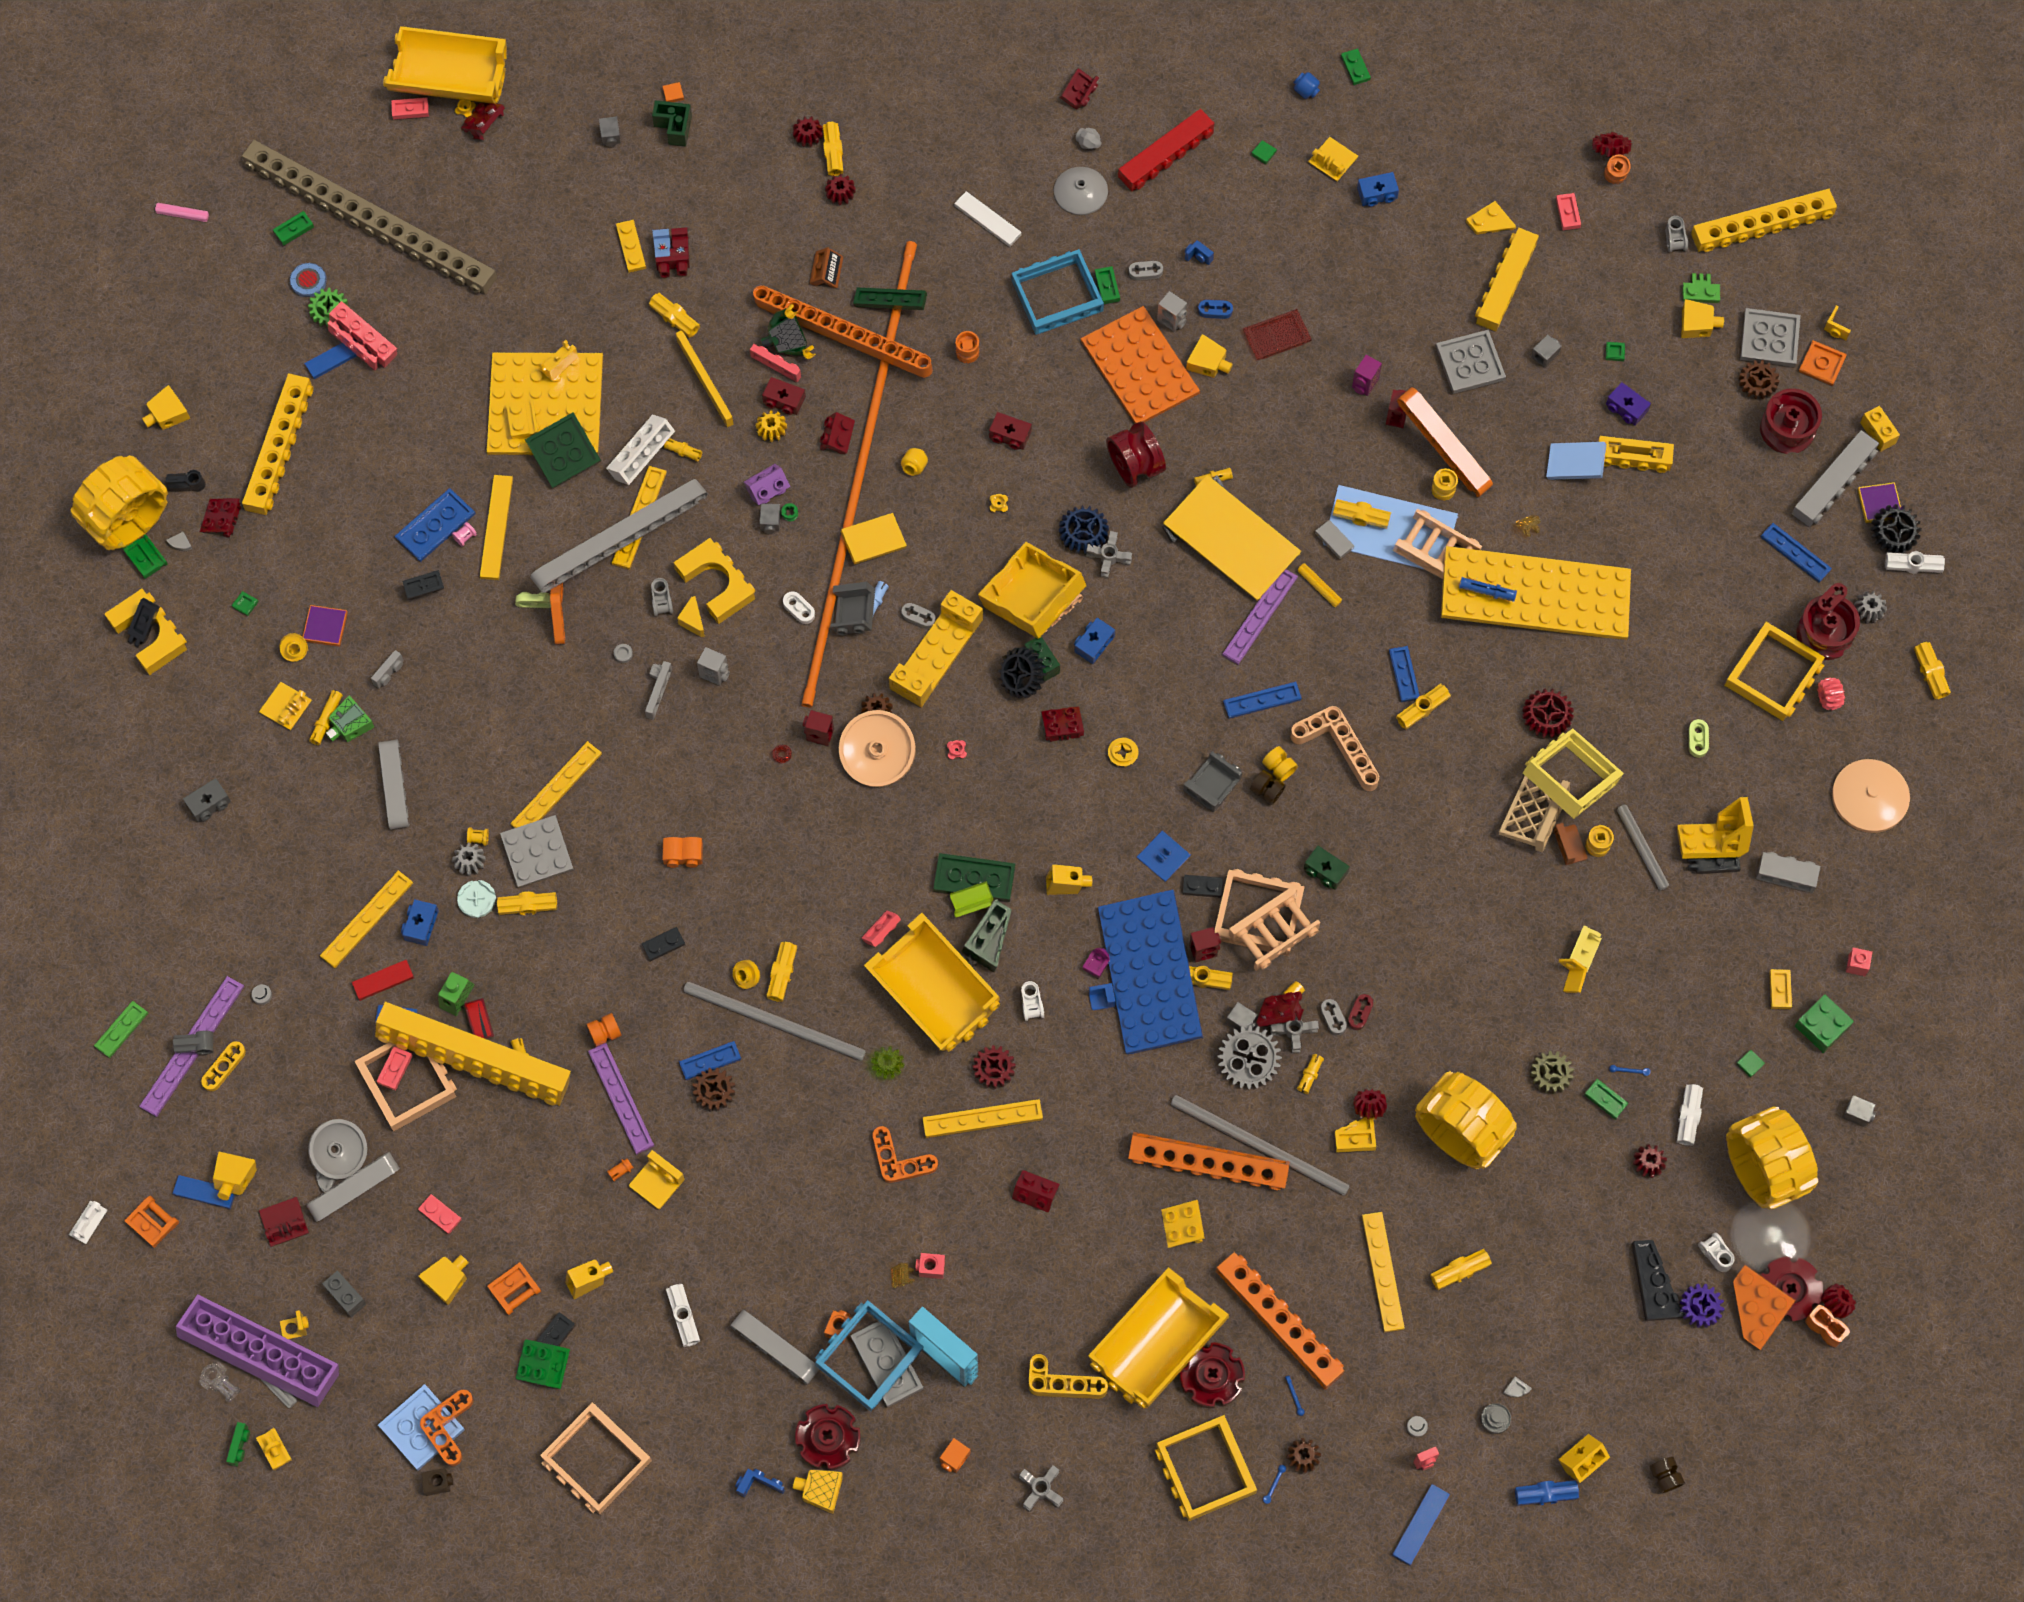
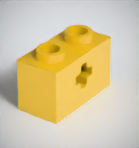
(1880, 428)
(1584, 1458)

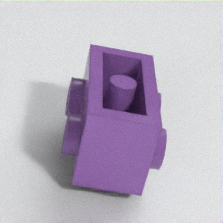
(767, 484)

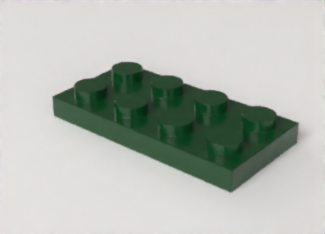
(962, 872)

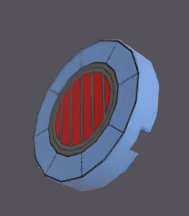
(308, 279)

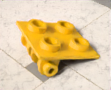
(1332, 159)
(285, 705)
(1183, 1224)

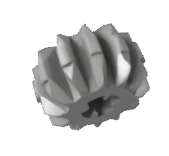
(1877, 606)
(466, 865)

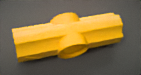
(833, 149)
(674, 315)
(1361, 513)
(1932, 670)
(1432, 700)
(527, 903)
(781, 971)
(1214, 979)
(1460, 1269)

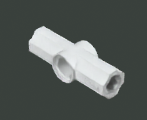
(1903, 562)
(1690, 1115)
(686, 1326)

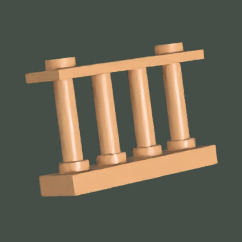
(1421, 556)
(1257, 919)

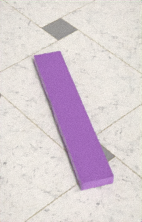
(1259, 617)
(621, 1098)

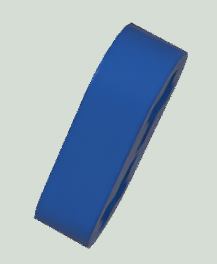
(1215, 309)

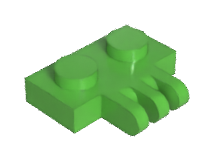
(1701, 290)

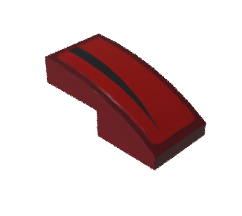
(479, 1018)

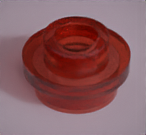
(782, 748)

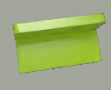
(971, 899)

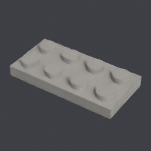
(881, 1355)

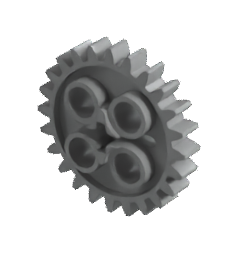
(1244, 1073)

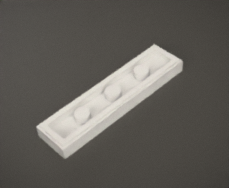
(987, 219)

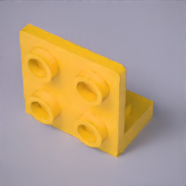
(657, 1180)

